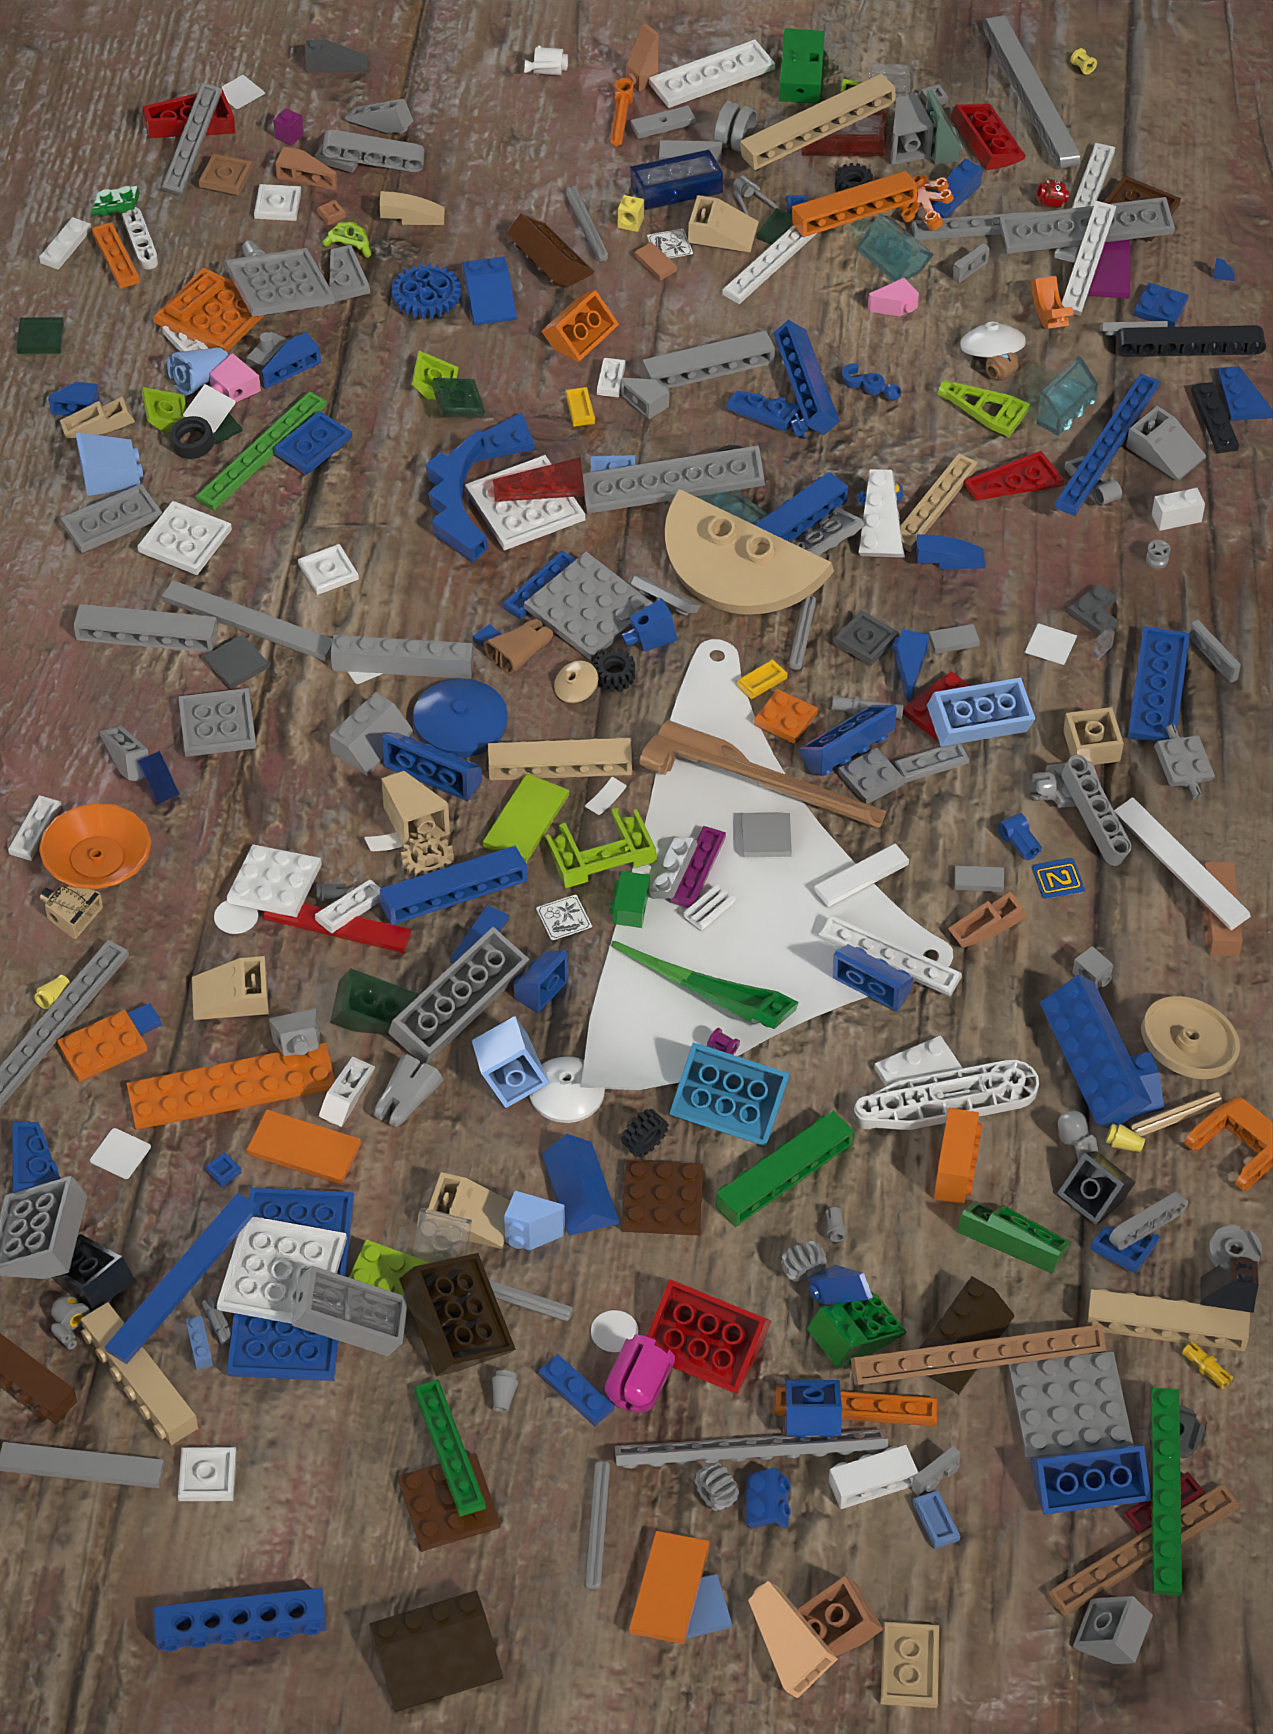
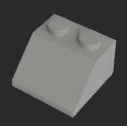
(1113, 1629)

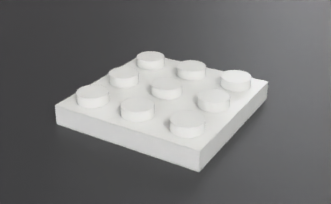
(184, 537)
(274, 880)

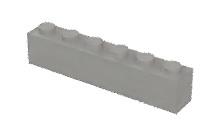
(710, 360)
(146, 628)
(402, 656)

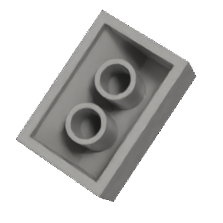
(360, 735)

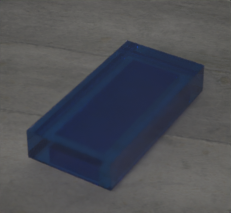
(158, 777)

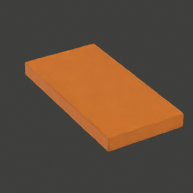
(304, 1147)
(669, 1587)

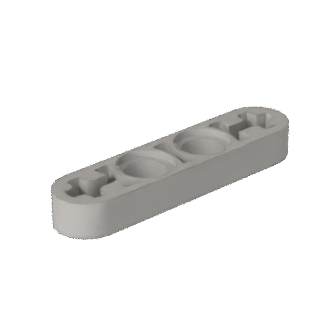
(1148, 1220)

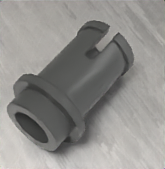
(330, 891)

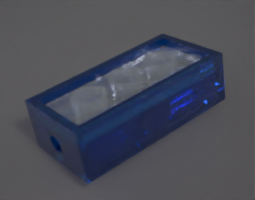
(676, 179)

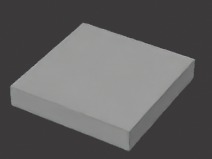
(766, 835)

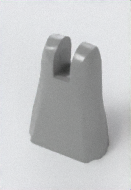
(407, 1089)

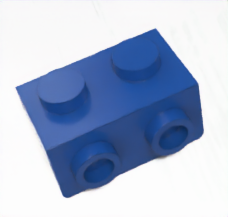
(767, 1498)

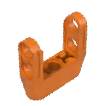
(1248, 1126)

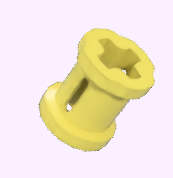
(1083, 61)

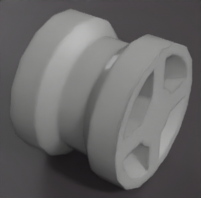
(1158, 554)

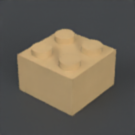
(1094, 735)

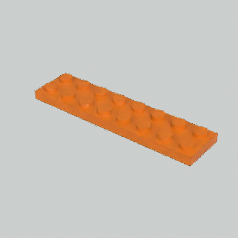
(229, 1086)

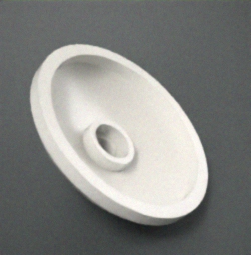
(992, 340)
(562, 1099)

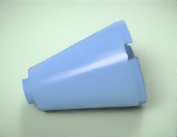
(193, 368)

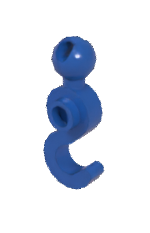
(872, 382)

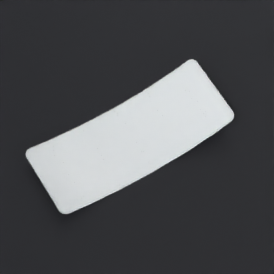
(606, 796)
(383, 842)

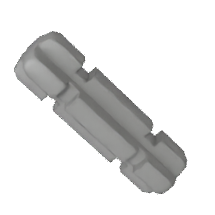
(217, 1320)

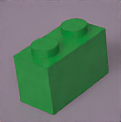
(630, 899)

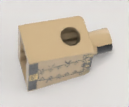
(71, 907)

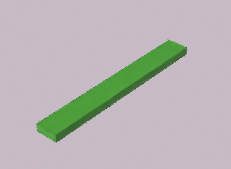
(259, 452)

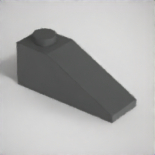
(332, 57)

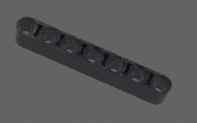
(1190, 341)

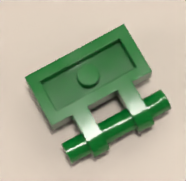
(116, 200)

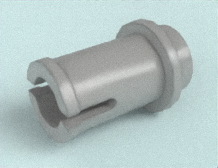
(836, 1230)

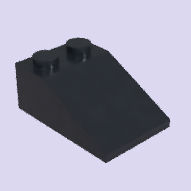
(94, 1274)

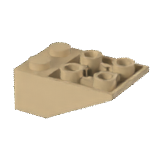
(721, 225)
(231, 990)
(474, 1202)

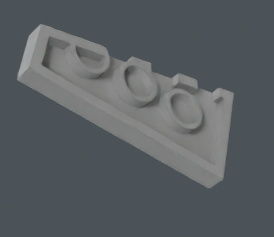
(831, 532)

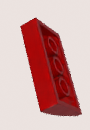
(986, 135)

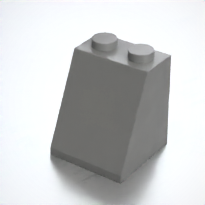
(911, 131)

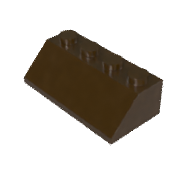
(973, 1316)

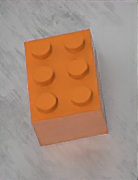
(958, 1156)

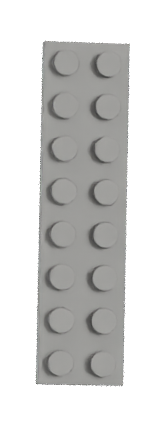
(1069, 226)
(662, 479)

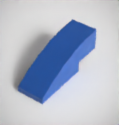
(949, 552)

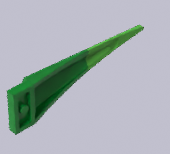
(746, 1001)

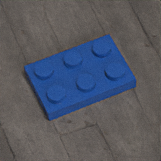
(313, 442)

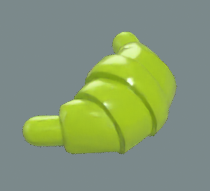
(349, 234)

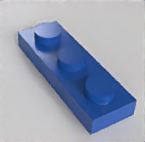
(576, 1390)

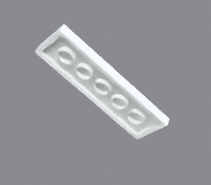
(711, 73)

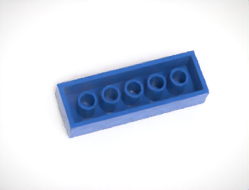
(1095, 1052)

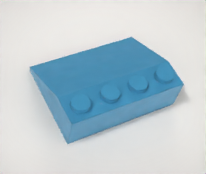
(730, 1094)

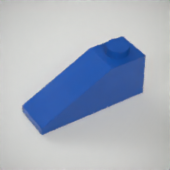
(962, 183)
(293, 358)
(910, 656)
(838, 1285)

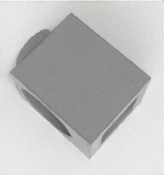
(1093, 967)

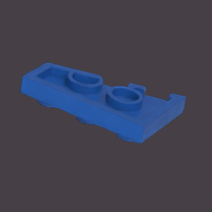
(771, 412)
(31, 1157)

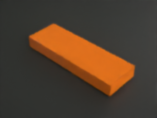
(194, 296)

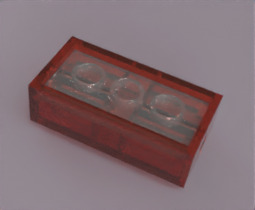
(861, 138)

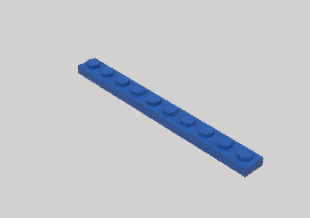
(1107, 445)

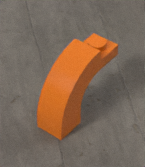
(1048, 303)

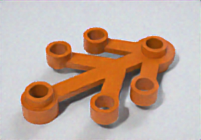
(932, 218)

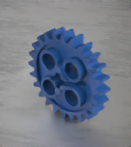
(426, 291)

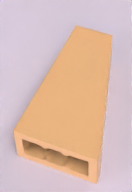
(791, 1641)

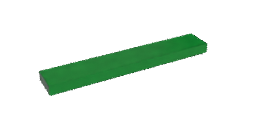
(449, 1448)

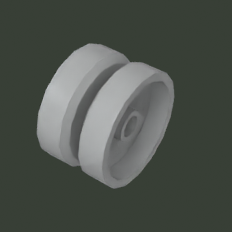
(735, 125)

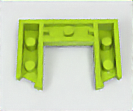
(576, 866)

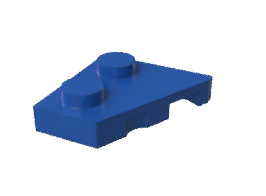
(1130, 1257)

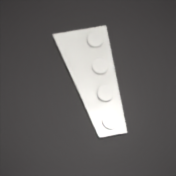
(881, 517)

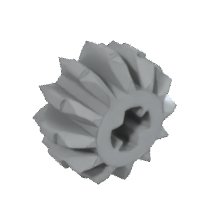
(803, 1261)
(716, 1486)

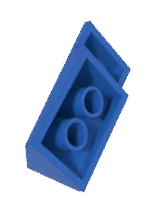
(579, 1185)

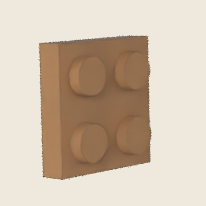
(226, 174)

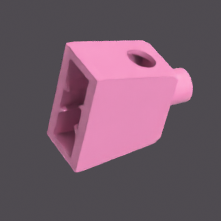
(234, 379)

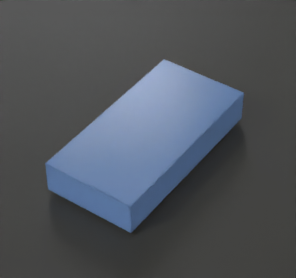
(936, 1519)

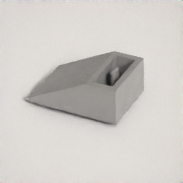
(1164, 443)

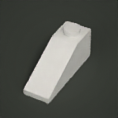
(346, 1091)

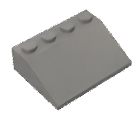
(41, 1229)

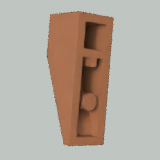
(643, 58)
(303, 168)

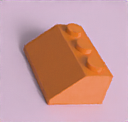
(580, 326)

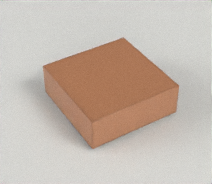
(331, 212)

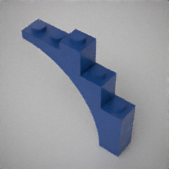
(449, 475)

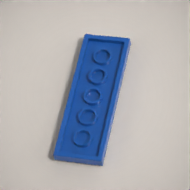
(1158, 683)

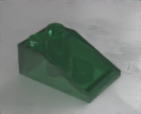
(368, 1003)

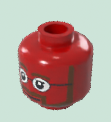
(1052, 193)

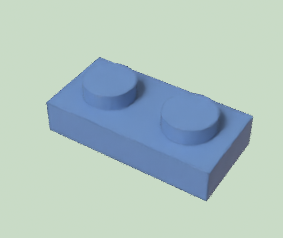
(601, 463)

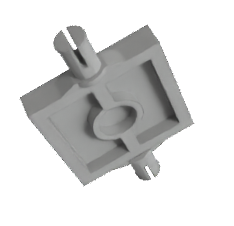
(1184, 761)

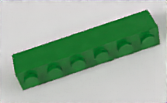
(784, 1168)

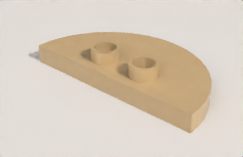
(736, 562)

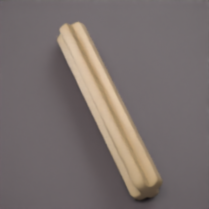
(1177, 1114)

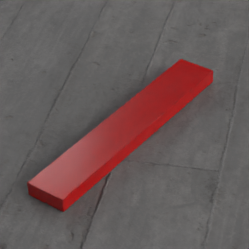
(357, 930)

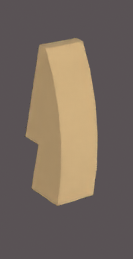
(410, 209)
(98, 418)

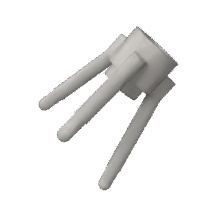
(746, 188)

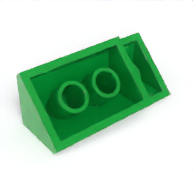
(1013, 1235)

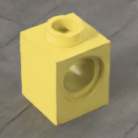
(630, 213)

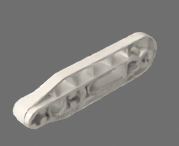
(926, 1099)

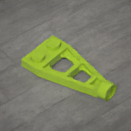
(1006, 420)

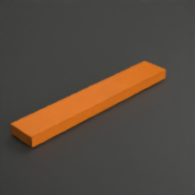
(878, 1408)

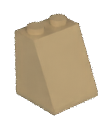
(414, 808)

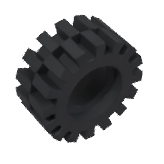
(851, 173)
(618, 660)
(644, 1132)

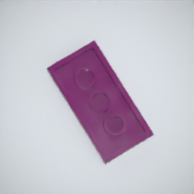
(1112, 271)

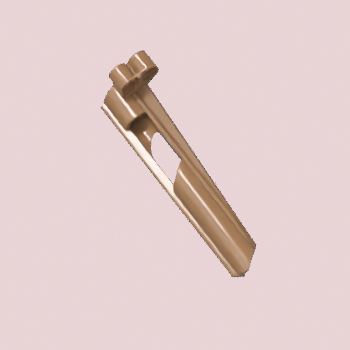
(698, 746)

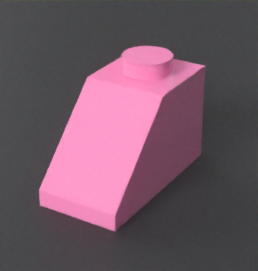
(894, 299)

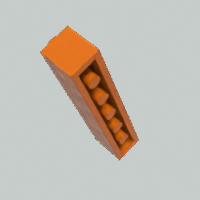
(854, 203)

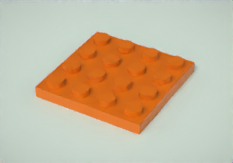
(215, 323)

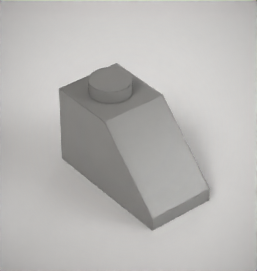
(645, 395)

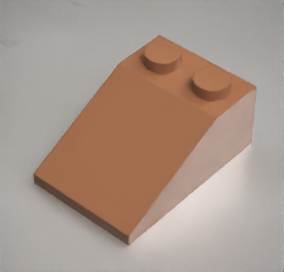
(841, 1616)

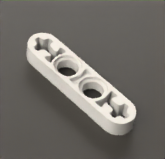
(141, 237)

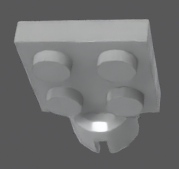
(1052, 787)

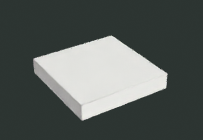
(277, 202)
(328, 569)
(207, 1474)

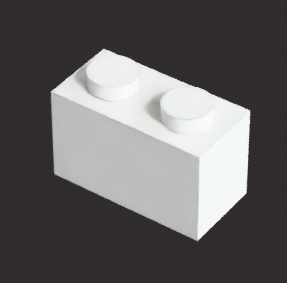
(1178, 509)

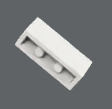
(872, 1476)

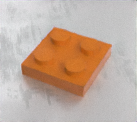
(785, 716)

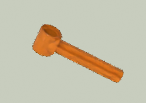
(623, 97)

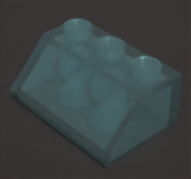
(893, 249)
(1067, 397)

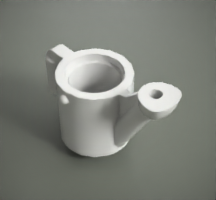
(547, 61)

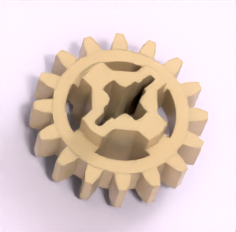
(426, 855)

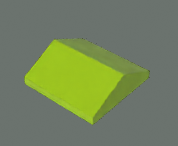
(430, 367)
(163, 408)

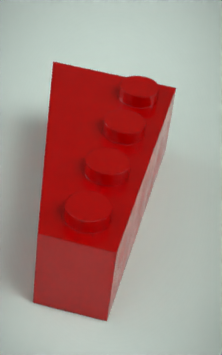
(170, 117)

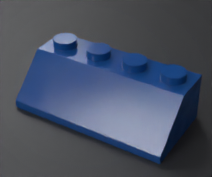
(849, 738)
(431, 765)
(1091, 1478)

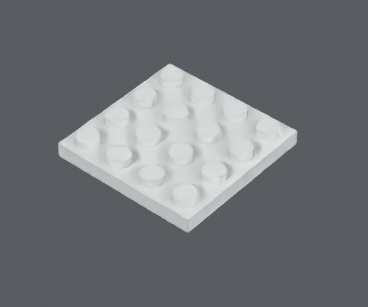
(522, 519)
(269, 1263)

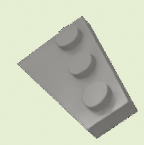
(346, 274)

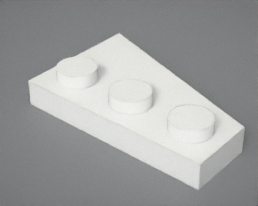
(918, 1061)

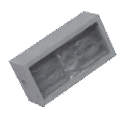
(350, 1311)

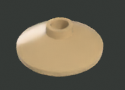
(581, 686)

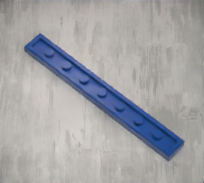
(181, 1278)

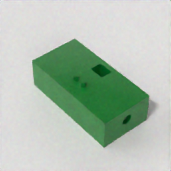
(801, 66)

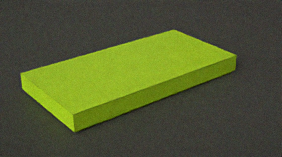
(526, 816)

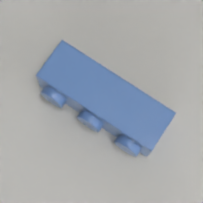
(199, 1342)

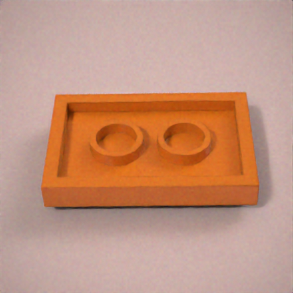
(102, 1045)

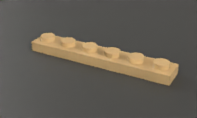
(936, 500)

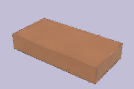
(655, 261)

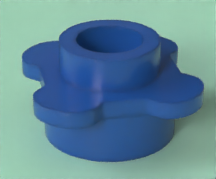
(799, 426)

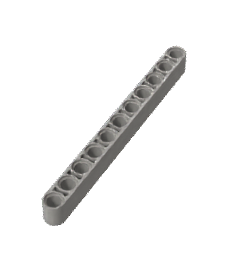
(1031, 92)

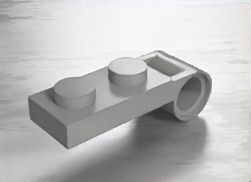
(1104, 491)

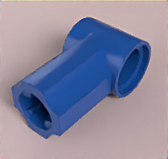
(1017, 832)

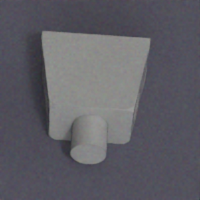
(296, 1032)

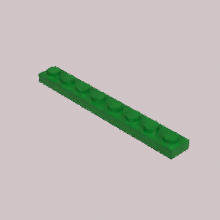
(1166, 1492)

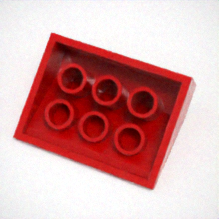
(708, 1335)

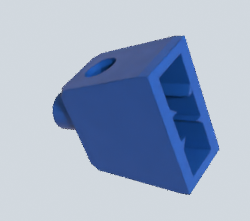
(651, 627)

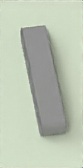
(373, 151)
(1096, 820)

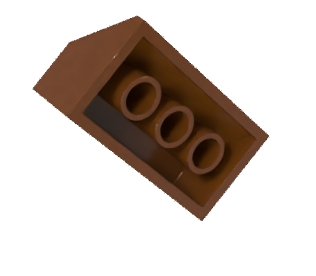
(548, 251)

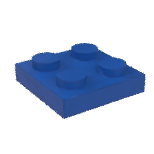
(1161, 304)

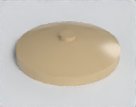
(1190, 1037)

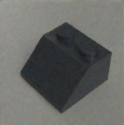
(1095, 1187)
(1231, 1285)

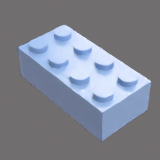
(980, 711)

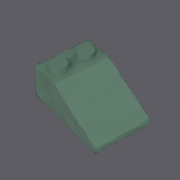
(944, 141)

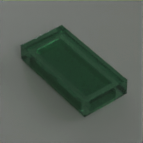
(775, 226)

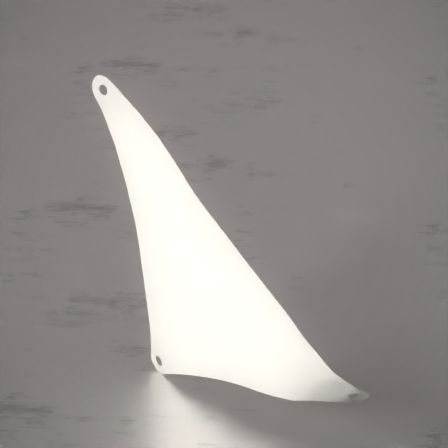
(764, 940)

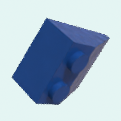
(489, 290)

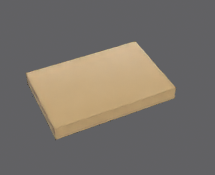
(910, 1664)

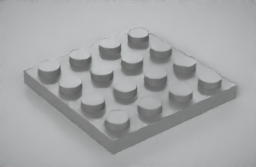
(279, 282)
(587, 605)
(1069, 1404)

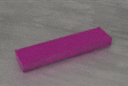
(701, 863)

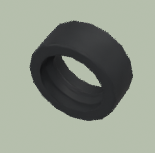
(187, 425)

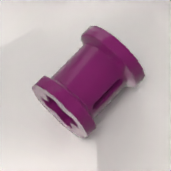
(723, 1042)

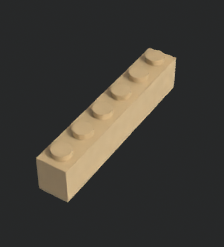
(560, 758)
(1168, 1320)
(141, 1379)

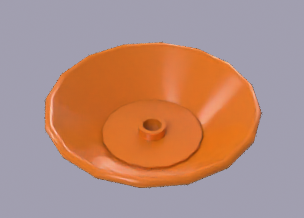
(95, 846)

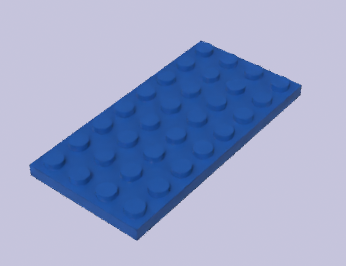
(274, 1347)

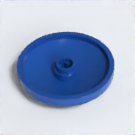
(460, 717)

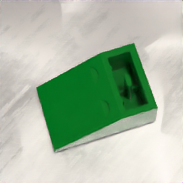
(854, 1329)

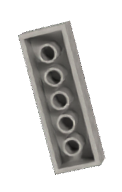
(458, 996)

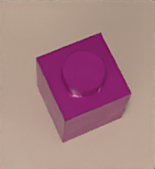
(288, 126)

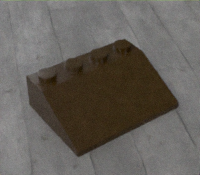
(456, 1313)
(435, 1651)

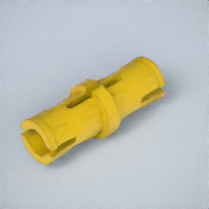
(1207, 1365)

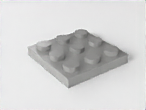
(217, 722)

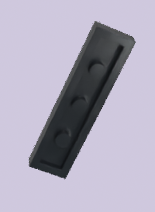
(1215, 417)

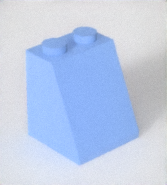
(108, 463)
(509, 1062)

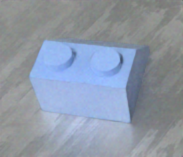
(533, 1221)

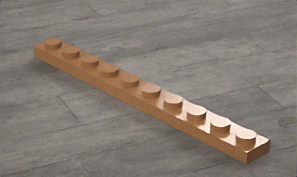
(977, 1354)

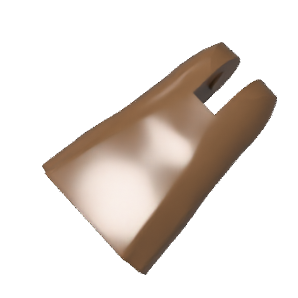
(518, 645)

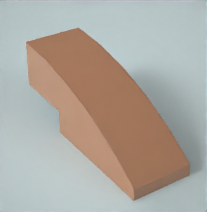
(988, 920)

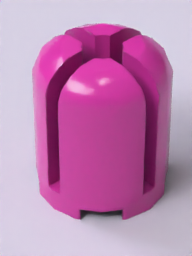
(638, 1374)

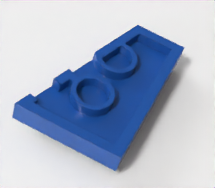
(1241, 396)
(507, 439)

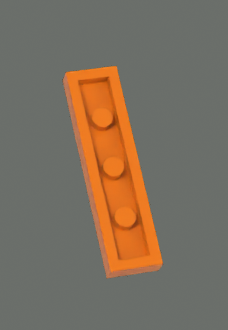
(115, 255)

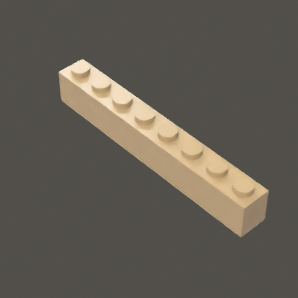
(818, 121)

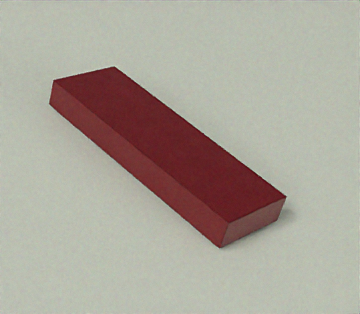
(1140, 1515)

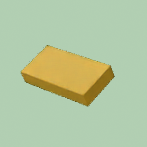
(580, 406)
(762, 679)

